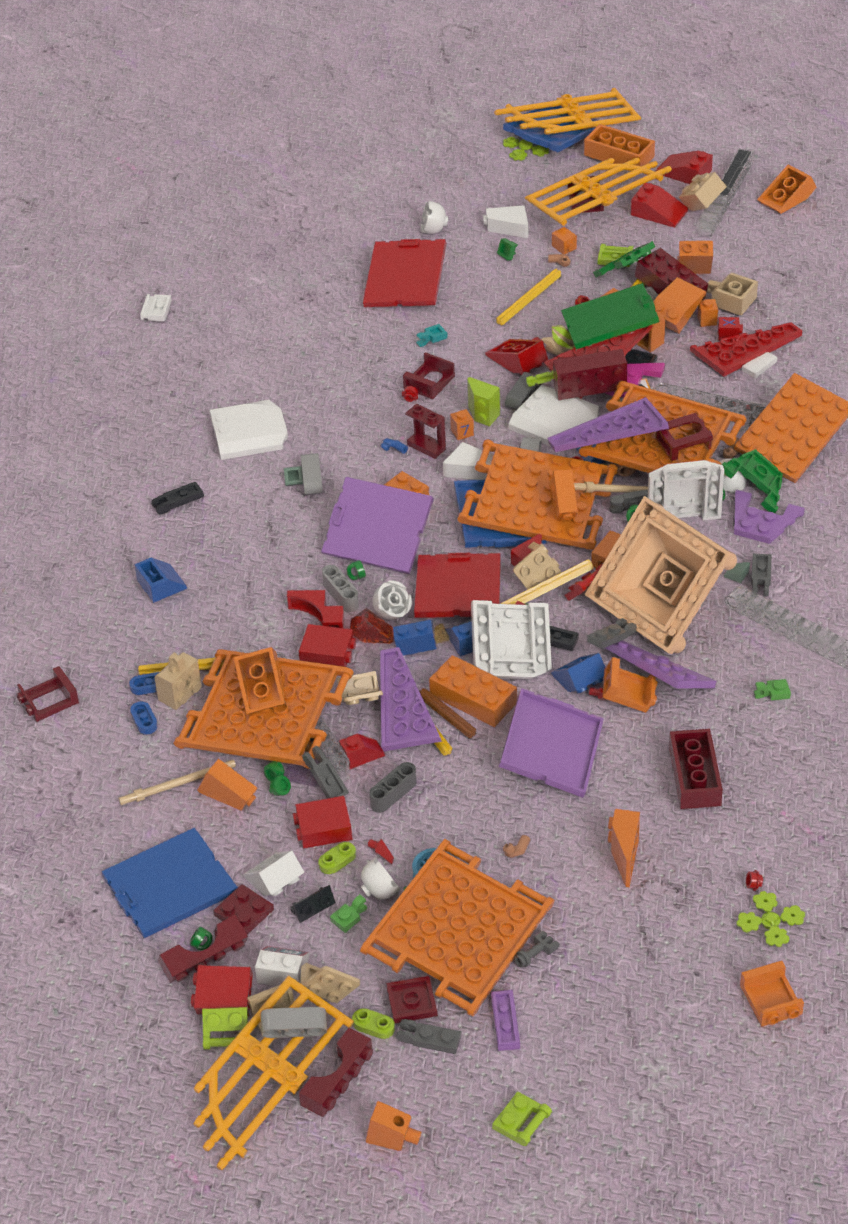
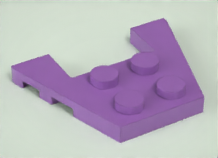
(760, 524)

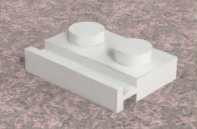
(156, 307)

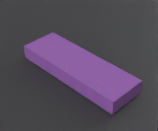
(505, 1020)

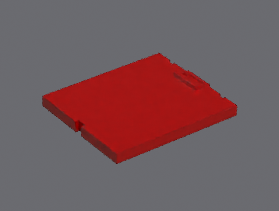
(405, 273)
(453, 580)

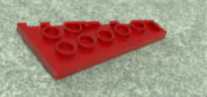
(624, 341)
(739, 349)

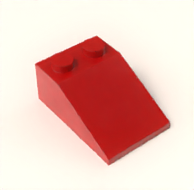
(687, 165)
(657, 205)
(519, 355)

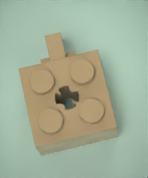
(702, 191)
(733, 293)
(178, 680)

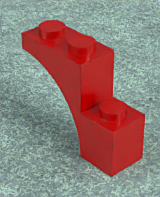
(315, 604)

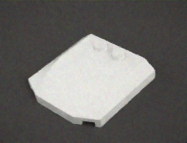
(546, 416)
(248, 429)
(688, 489)
(511, 639)

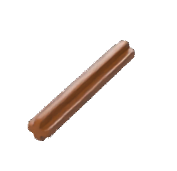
(447, 713)

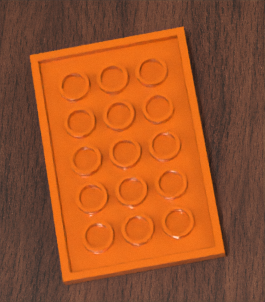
(795, 426)

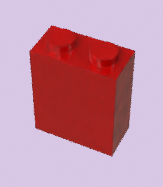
(327, 645)
(322, 822)
(221, 987)

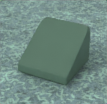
(293, 476)
(739, 572)

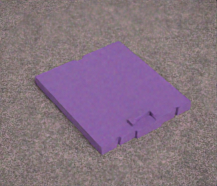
(377, 525)
(551, 742)

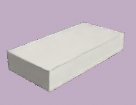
(759, 365)

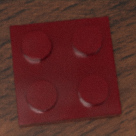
(247, 907)
(411, 999)

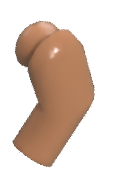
(561, 259)
(729, 453)
(519, 849)

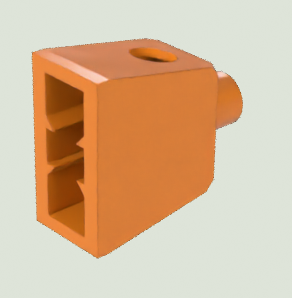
(391, 1128)

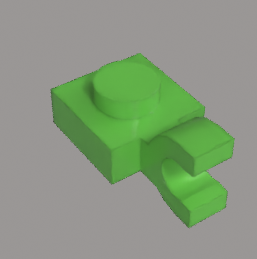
(774, 689)
(348, 916)

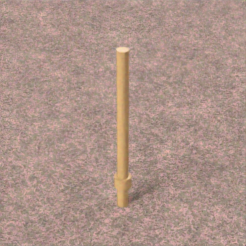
(589, 487)
(139, 794)

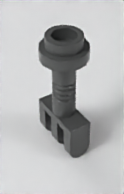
(543, 943)

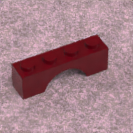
(179, 962)
(322, 1092)

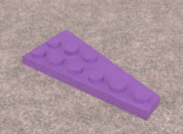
(403, 711)

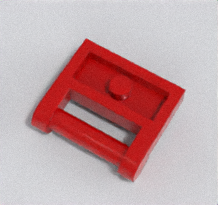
(579, 587)

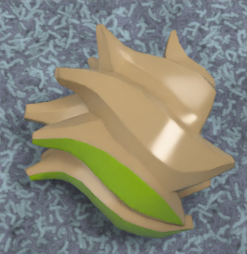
(559, 341)

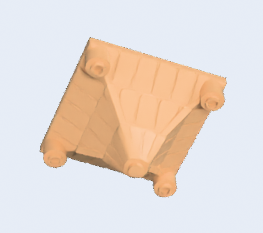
(659, 575)

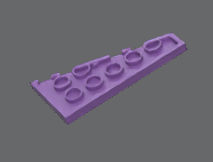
(624, 422)
(661, 667)

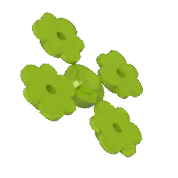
(519, 154)
(771, 920)

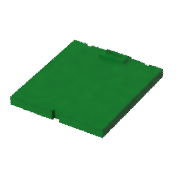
(610, 316)

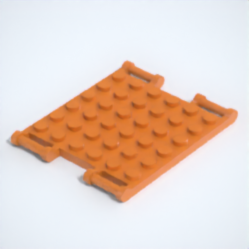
(644, 451)
(520, 498)
(270, 734)
(458, 926)

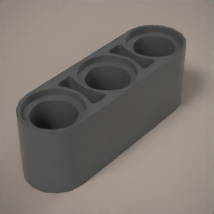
(520, 392)
(393, 787)

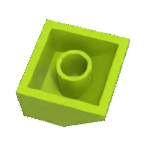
(483, 401)

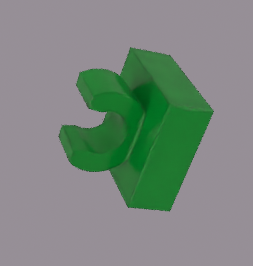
(507, 249)

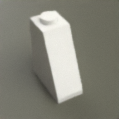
(507, 221)
(463, 461)

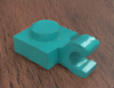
(434, 334)

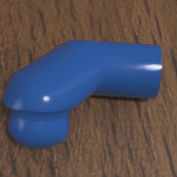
(399, 446)

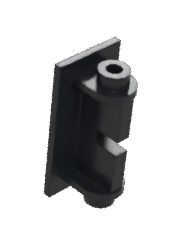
(313, 903)

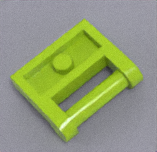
(610, 253)
(222, 1020)
(516, 1114)

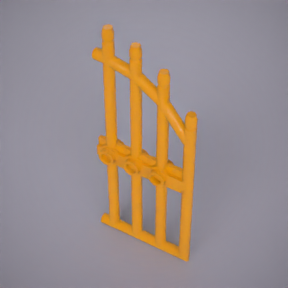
(574, 110)
(594, 189)
(269, 1062)

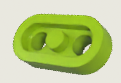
(340, 857)
(372, 1023)

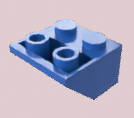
(158, 579)

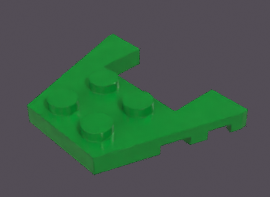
(626, 259)
(761, 473)

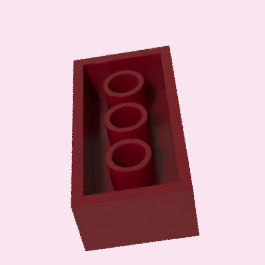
(661, 269)
(589, 374)
(695, 769)

